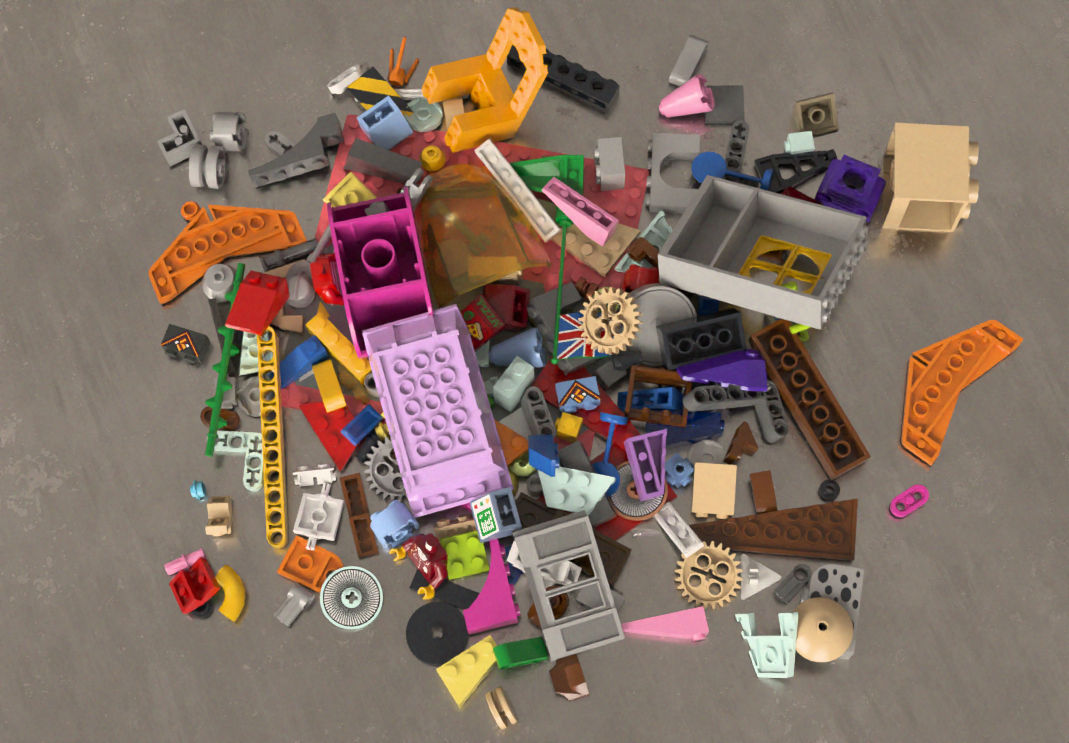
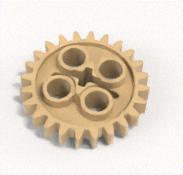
(627, 315)
(701, 592)

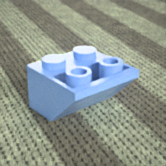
(385, 124)

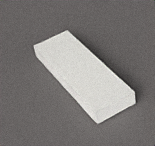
(678, 530)

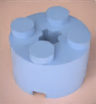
(393, 524)

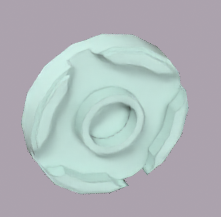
(425, 115)

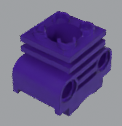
(850, 171)

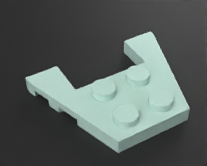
(771, 654)

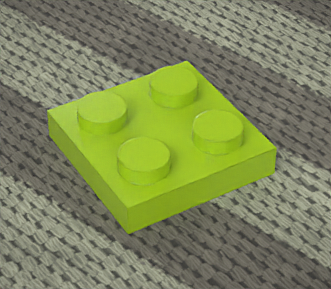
(465, 554)

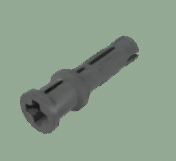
(280, 257)

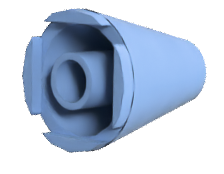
(524, 345)

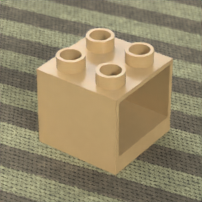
(928, 177)

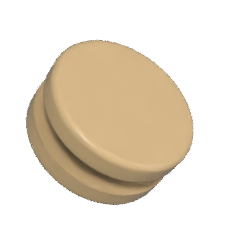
(501, 706)

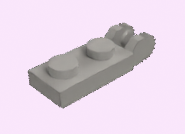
(416, 191)

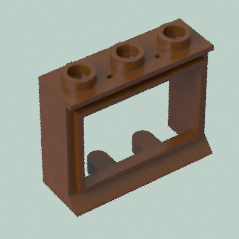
(661, 377)

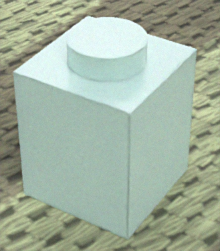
(799, 143)

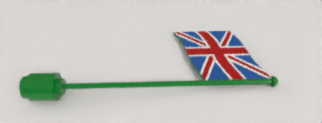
(567, 336)

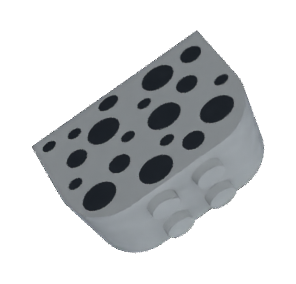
(841, 585)

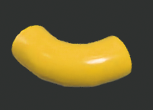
(234, 592)

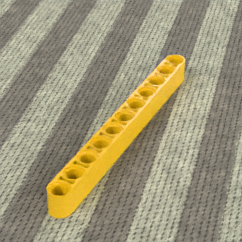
(276, 445)

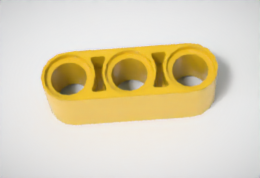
(329, 386)

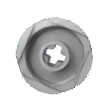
(229, 130)

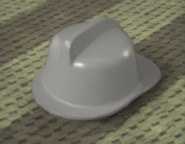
(300, 284)

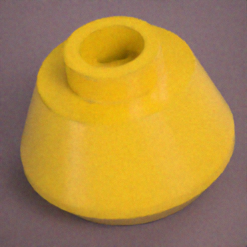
(432, 158)

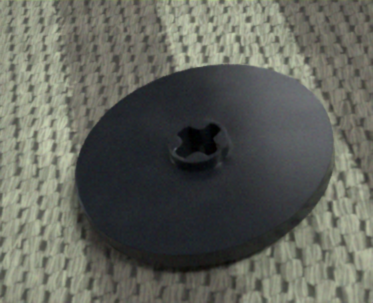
(420, 633)

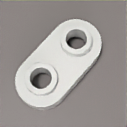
(340, 83)

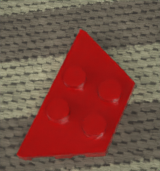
(328, 429)

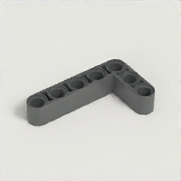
(766, 403)

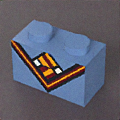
(577, 395)

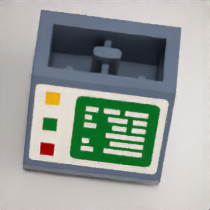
(495, 515)

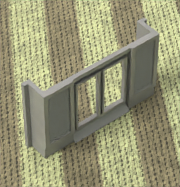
(553, 544)

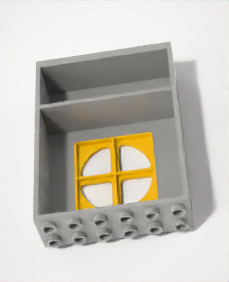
(735, 224)

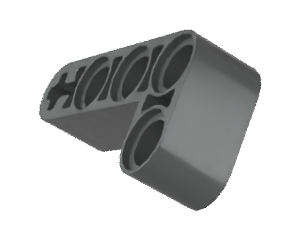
(736, 158)

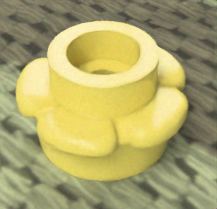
(382, 431)

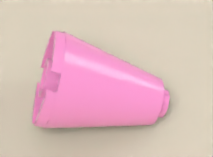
(688, 99)

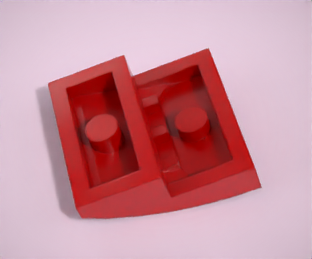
(194, 586)

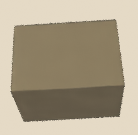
(816, 114)

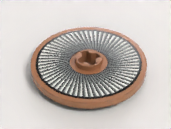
(628, 504)

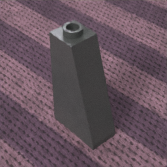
(380, 162)

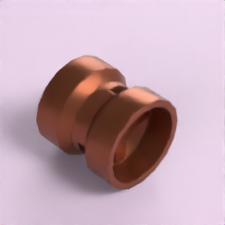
(585, 288)

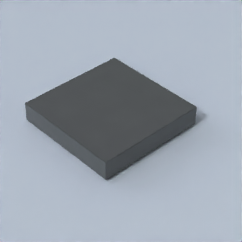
(728, 105)

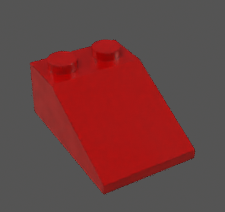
(257, 302)

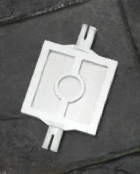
(318, 516)

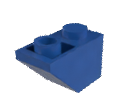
(543, 453)

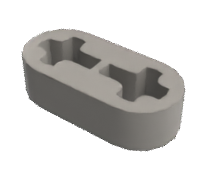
(283, 142)

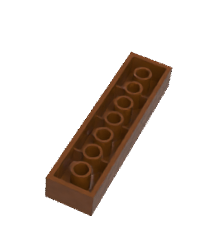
(809, 399)

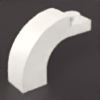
(561, 573)

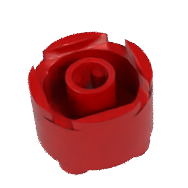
(639, 276)

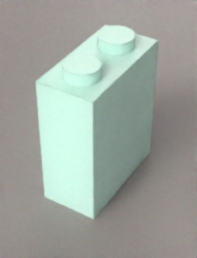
(513, 384)

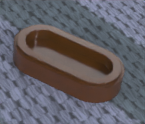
(232, 418)

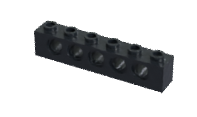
(602, 99)

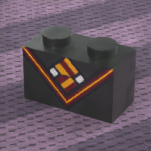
(185, 343)

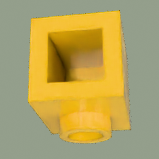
(568, 427)

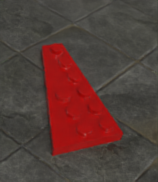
(591, 418)

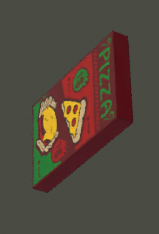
(482, 321)

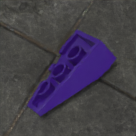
(735, 368)

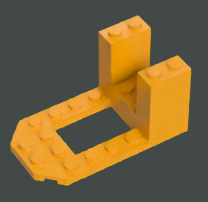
(482, 78)

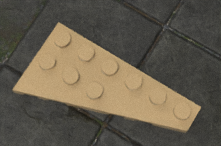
(587, 250)

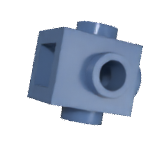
(679, 471)

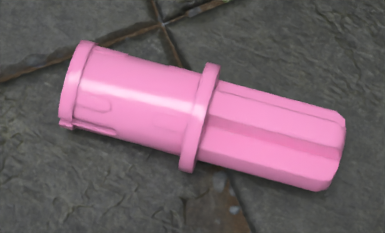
(184, 562)

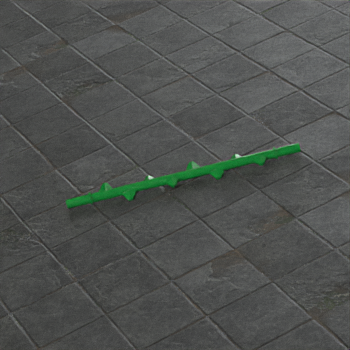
(222, 368)

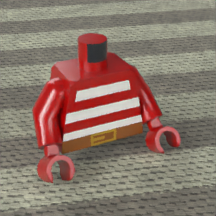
(326, 279)

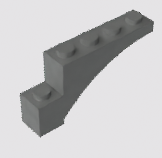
(305, 156)

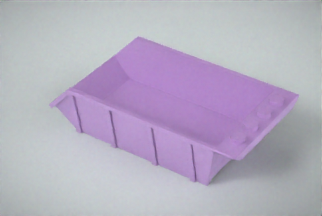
(436, 410)

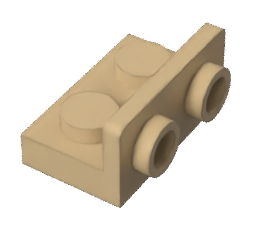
(446, 528)

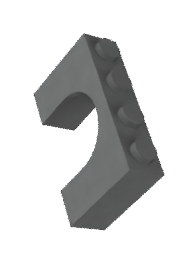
(543, 312)

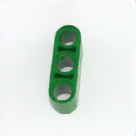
(520, 653)

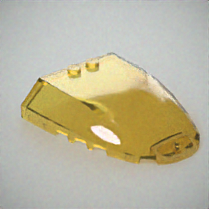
(473, 232)

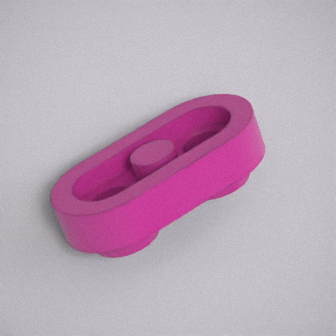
(908, 501)

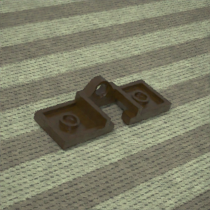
(611, 552)

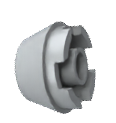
(218, 281)

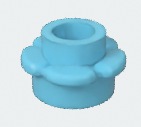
(198, 489)

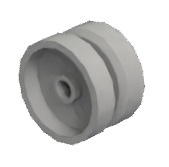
(207, 166)

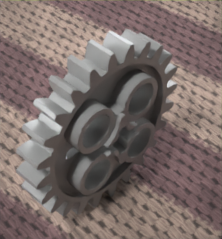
(384, 482)

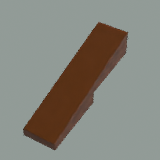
(359, 515)

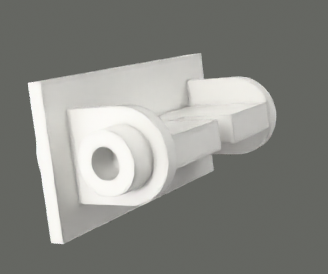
(306, 474)

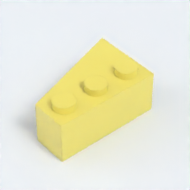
(468, 669)

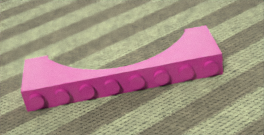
(494, 603)

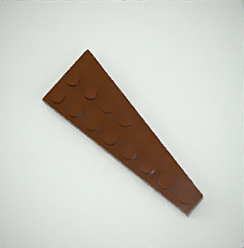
(807, 531)

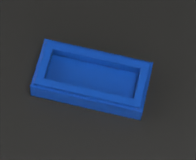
(361, 424)

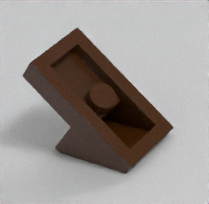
(742, 442)

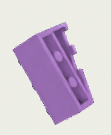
(647, 463)

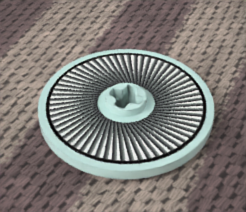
(337, 607)

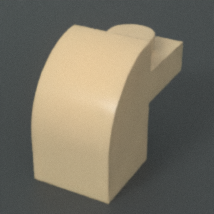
(451, 108)
(219, 515)

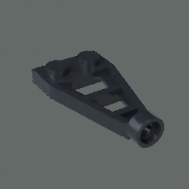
(773, 161)

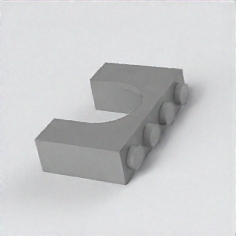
(666, 148)

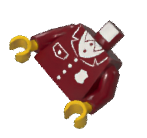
(428, 558)

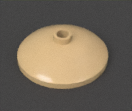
(819, 644)

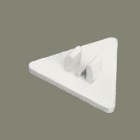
(755, 577)

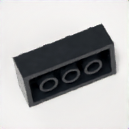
(720, 332)

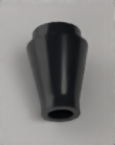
(626, 359)
(365, 448)

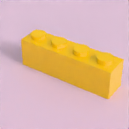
(338, 346)

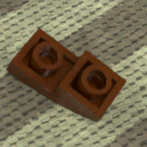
(763, 492)

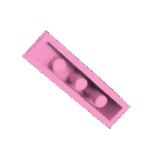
(585, 215)
(680, 624)

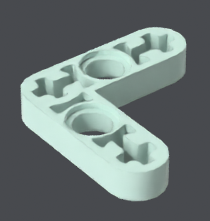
(246, 446)

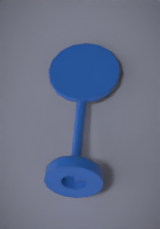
(714, 165)
(604, 467)

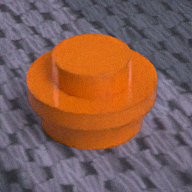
(190, 210)

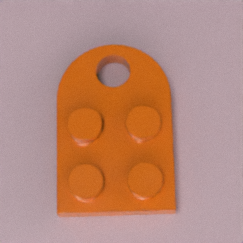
(308, 566)

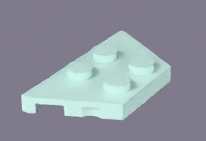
(655, 234)
(574, 489)

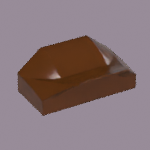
(569, 678)

